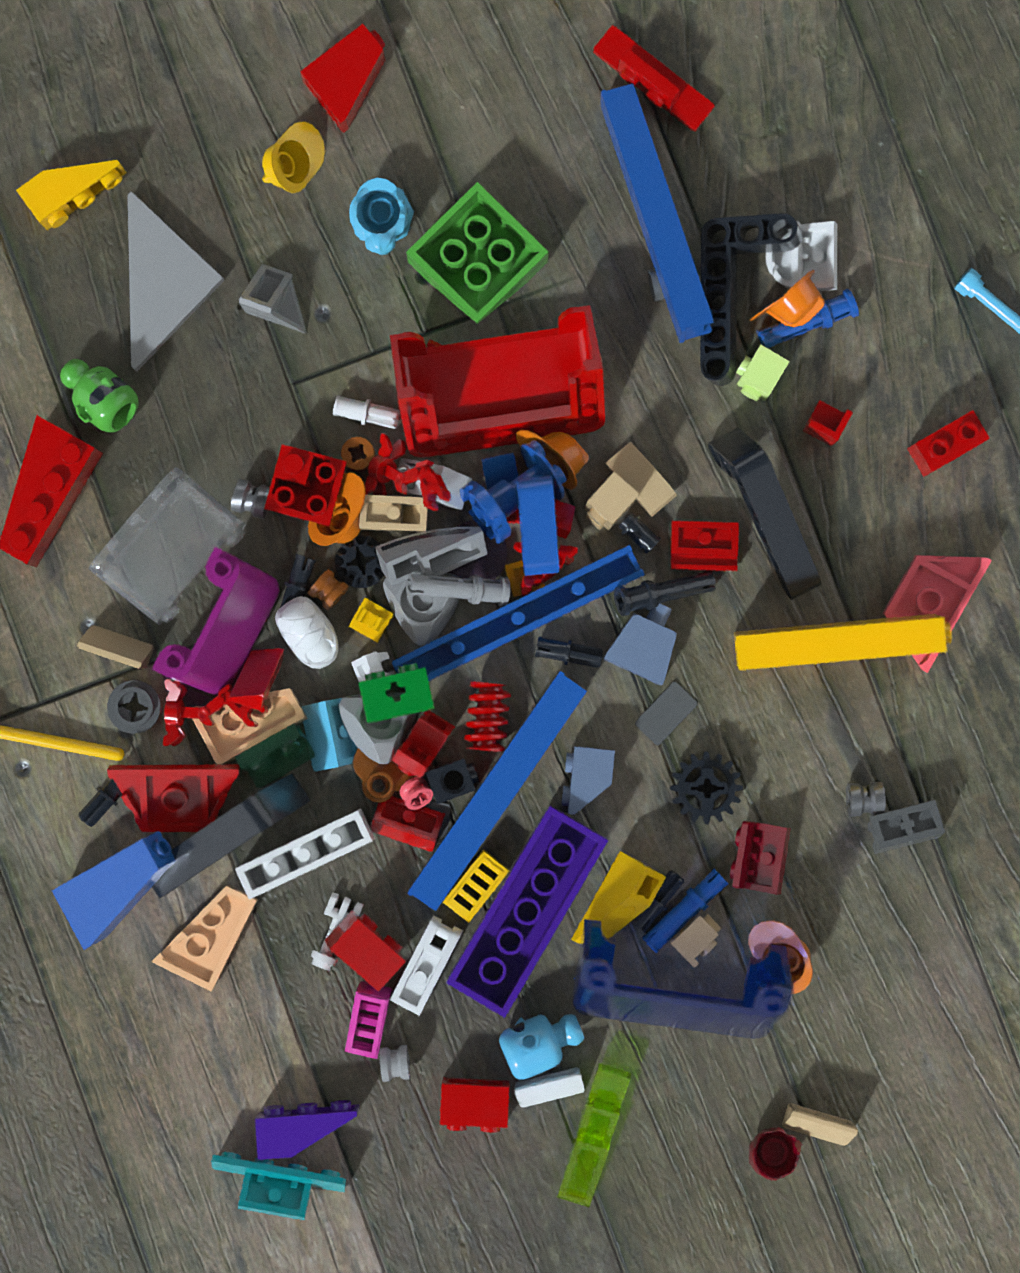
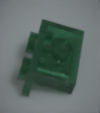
(276, 755)

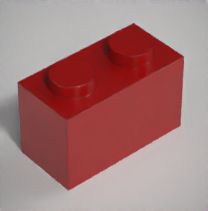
(365, 949)
(474, 1103)

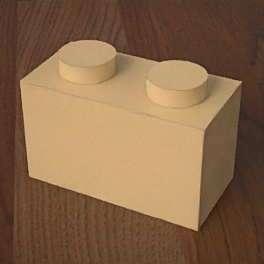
(610, 502)

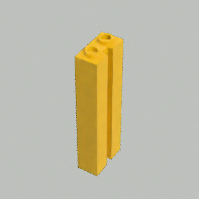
(841, 641)

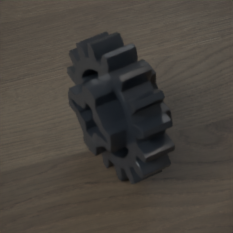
(706, 803)

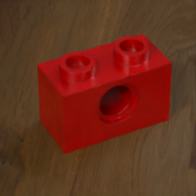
(948, 443)

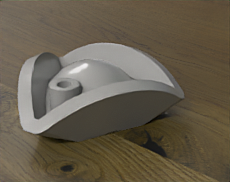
(420, 615)
(377, 739)

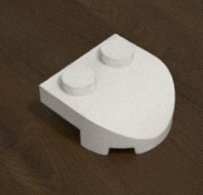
(815, 253)

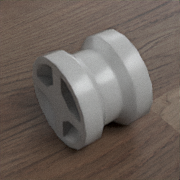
(394, 1063)

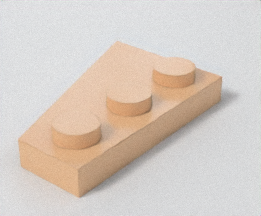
(232, 736)
(209, 939)

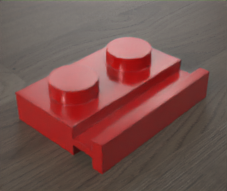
(704, 546)

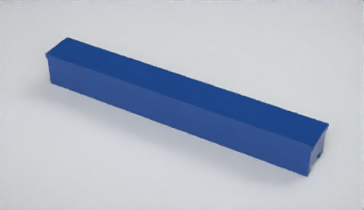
(656, 212)
(525, 614)
(497, 791)

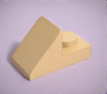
(393, 514)

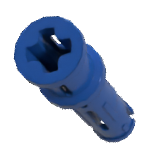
(833, 311)

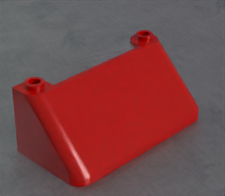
(495, 386)

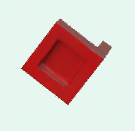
(827, 423)

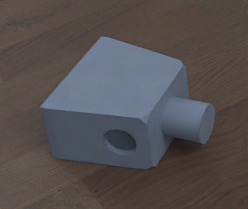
(644, 645)

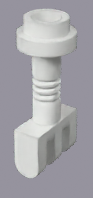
(324, 958)

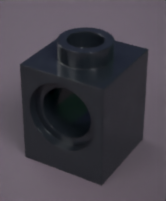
(442, 791)

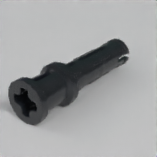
(650, 594)

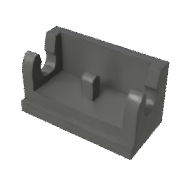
(905, 826)

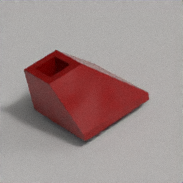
(305, 485)

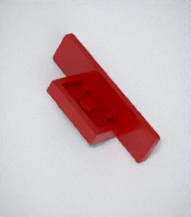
(653, 78)

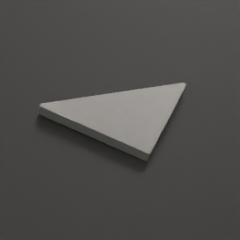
(164, 280)

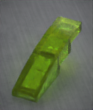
(594, 1135)

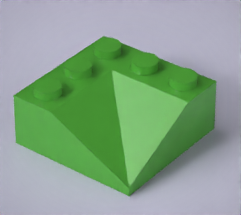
(477, 254)

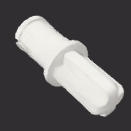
(366, 412)

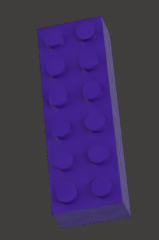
(526, 911)

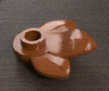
(370, 771)

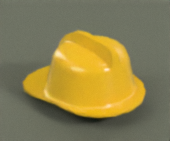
(294, 157)

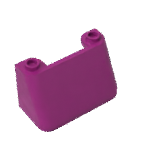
(230, 630)

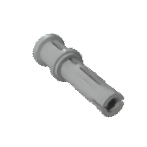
(473, 589)

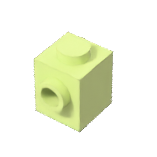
(760, 373)

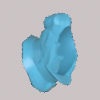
(380, 215)

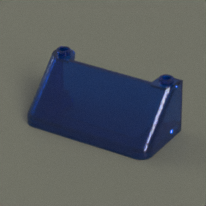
(763, 1001)

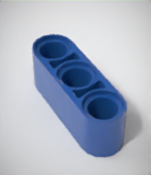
(538, 525)

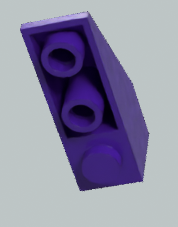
(290, 1131)

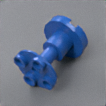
(493, 506)

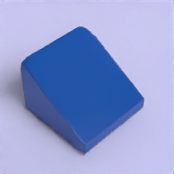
(499, 468)

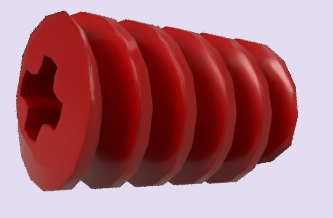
(487, 716)

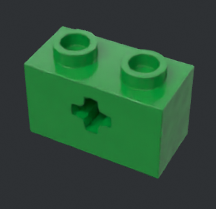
(415, 700)

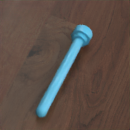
(972, 285)

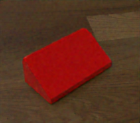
(257, 677)
(408, 826)

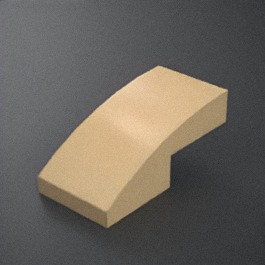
(643, 477)

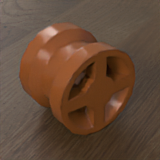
(360, 461)
(328, 589)

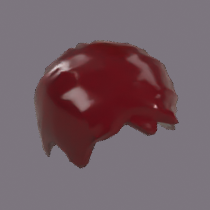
(774, 1153)

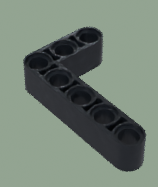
(726, 284)
(761, 490)
(231, 831)

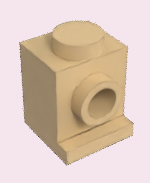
(696, 938)

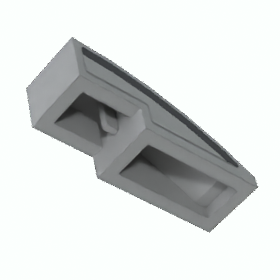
(430, 552)

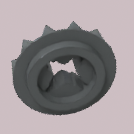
(124, 694)

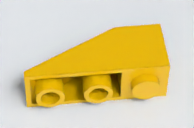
(61, 191)
(622, 895)

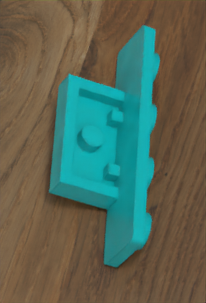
(276, 1188)

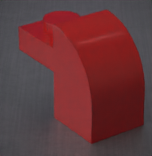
(423, 744)

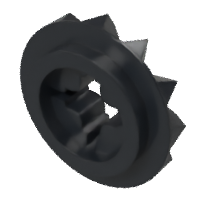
(352, 574)

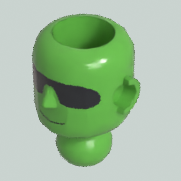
(99, 395)

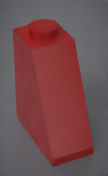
(345, 74)

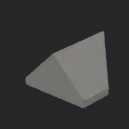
(273, 298)

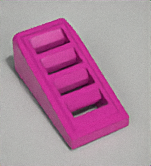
(371, 1000)

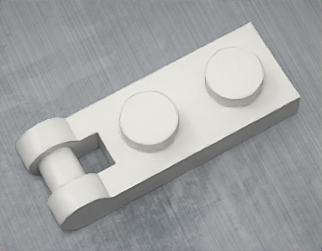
(425, 966)

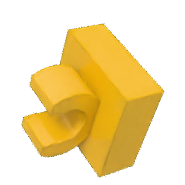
(371, 620)

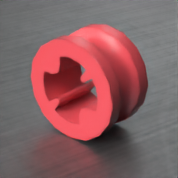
(416, 793)

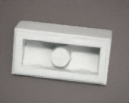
(549, 1087)

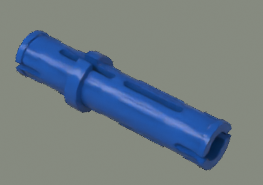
(685, 910)

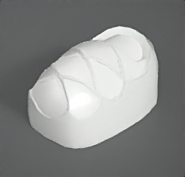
(307, 632)

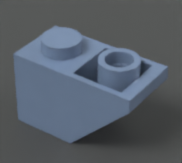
(590, 775)

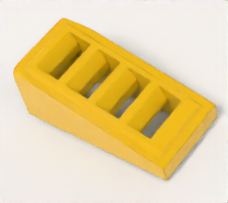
(491, 862)

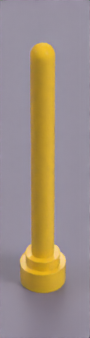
(61, 743)

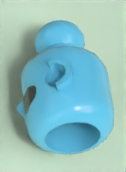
(536, 1044)

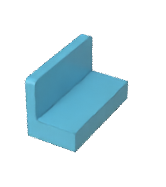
(328, 735)

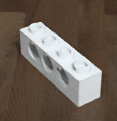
(305, 854)

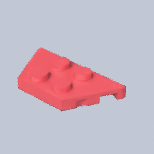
(936, 587)

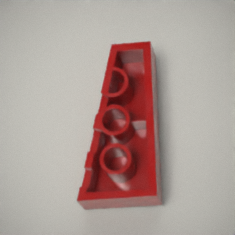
(46, 489)

